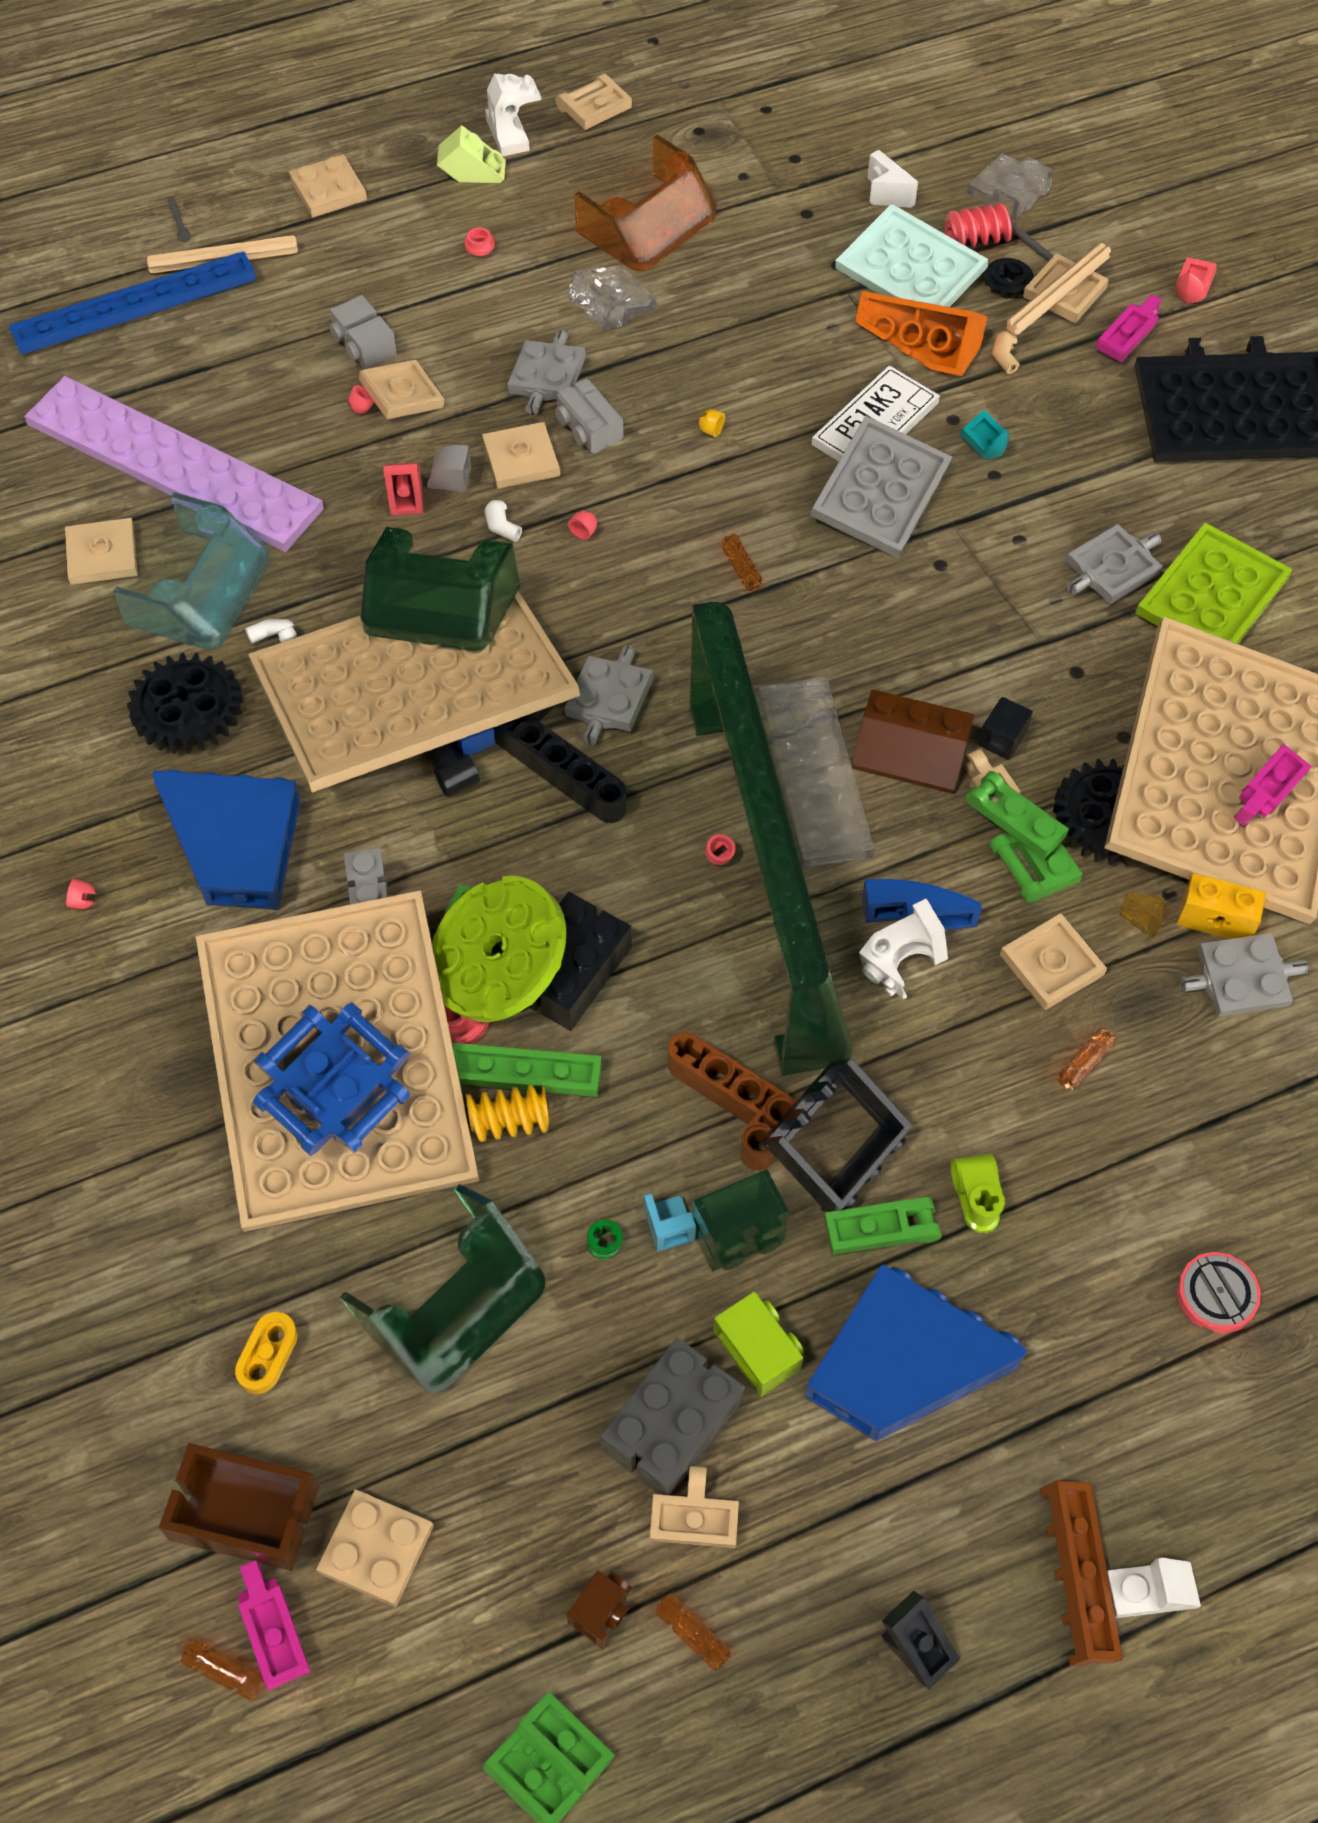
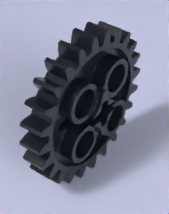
(185, 694)
(1097, 806)

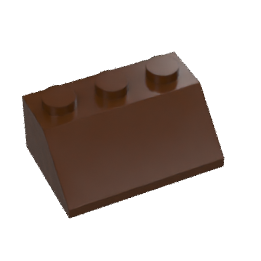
(912, 741)

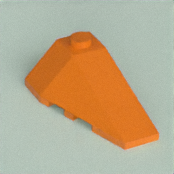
(931, 333)

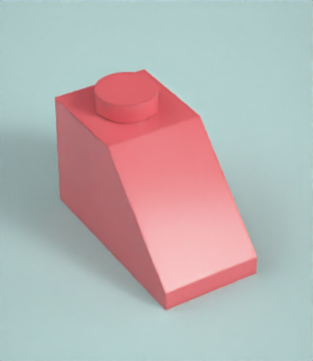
(404, 488)

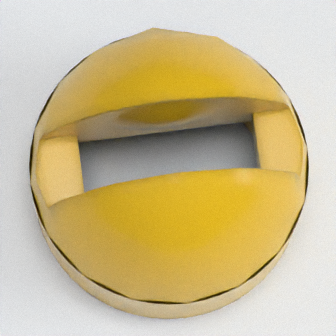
(712, 422)

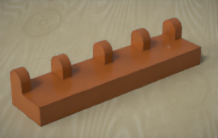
(1083, 1573)

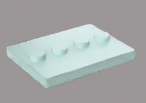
(911, 260)

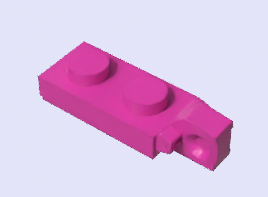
(1129, 329)
(1271, 784)
(271, 1629)

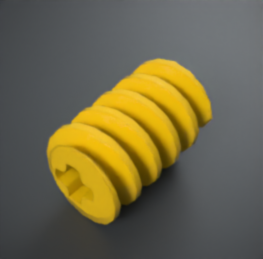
(508, 1113)

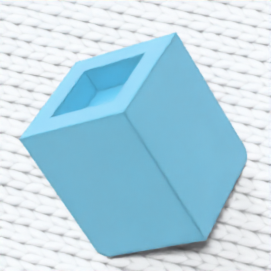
(669, 1222)

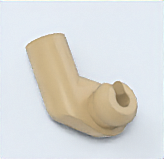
(1001, 351)

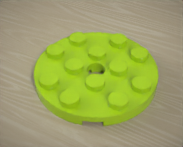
(532, 946)

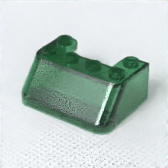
(437, 597)

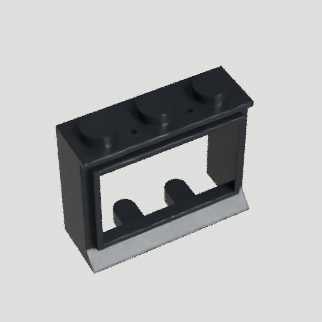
(866, 1161)

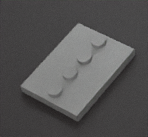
(881, 486)

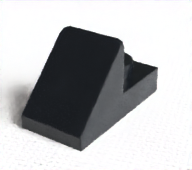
(919, 1640)

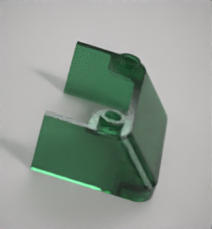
(467, 1310)

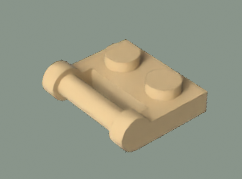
(594, 102)

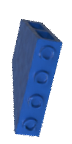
(233, 833)
(907, 1357)

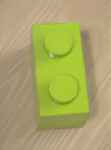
(759, 1343)

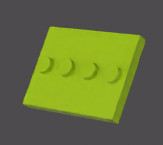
(1215, 586)

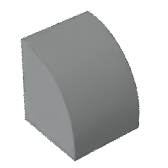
(450, 469)

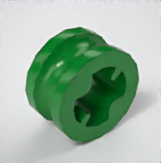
(616, 1236)

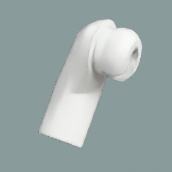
(498, 523)
(270, 627)

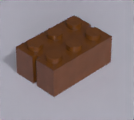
(240, 1506)

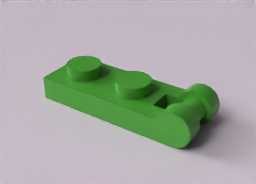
(1017, 815)
(881, 1226)

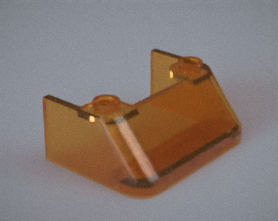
(658, 223)

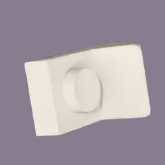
(890, 182)
(1153, 1588)

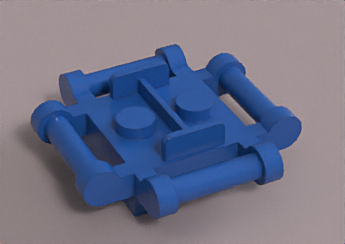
(332, 1079)

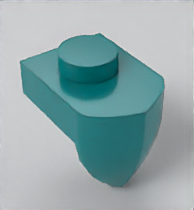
(986, 436)

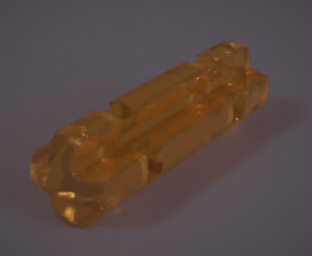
(741, 562)
(1086, 1058)
(692, 1632)
(222, 1669)

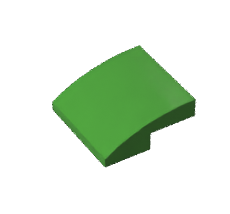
(548, 1761)

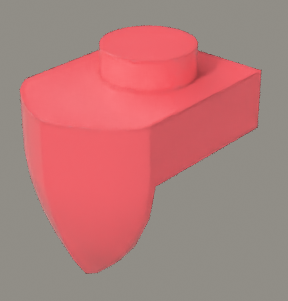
(1195, 280)

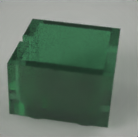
(740, 1221)

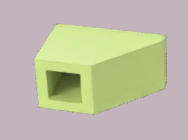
(470, 159)

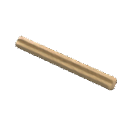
(190, 258)
(1058, 289)

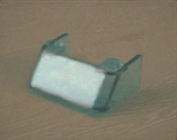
(215, 590)

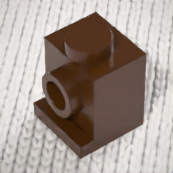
(600, 1607)

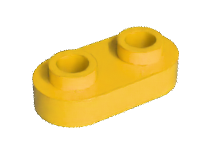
(265, 1354)

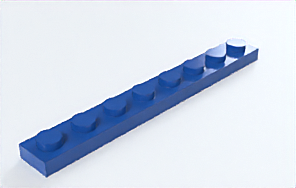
(132, 302)

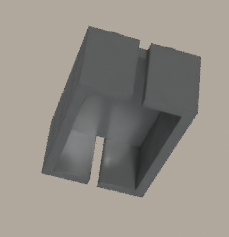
(672, 1418)

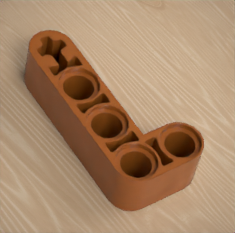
(694, 1059)

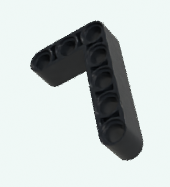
(568, 772)

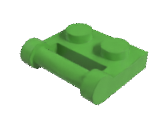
(1054, 871)

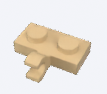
(694, 1517)

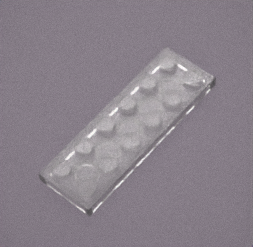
(815, 772)

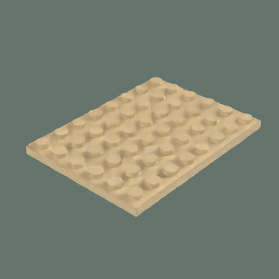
(376, 700)
(1197, 740)
(255, 993)

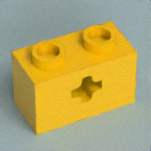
(1221, 907)

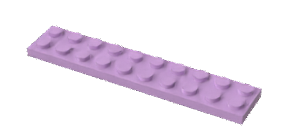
(173, 461)

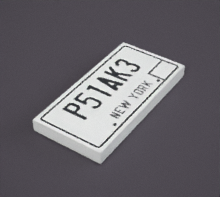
(888, 399)

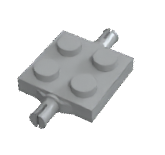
(545, 370)
(1114, 563)
(609, 694)
(1244, 975)

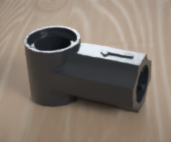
(452, 768)

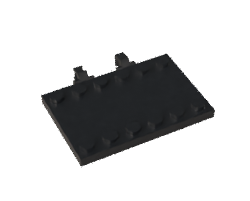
(1230, 404)

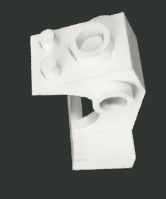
(505, 97)
(911, 935)

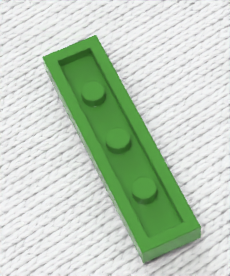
(522, 1067)

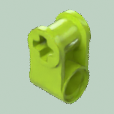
(978, 1190)

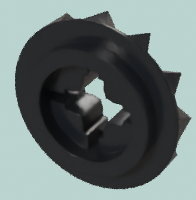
(1014, 270)

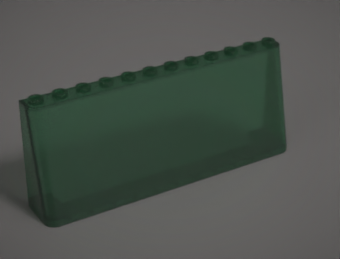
(728, 703)

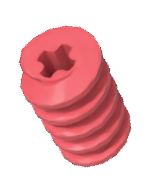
(979, 223)

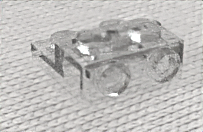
(1011, 184)
(609, 295)

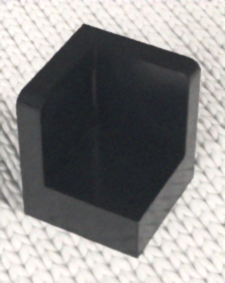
(1005, 728)

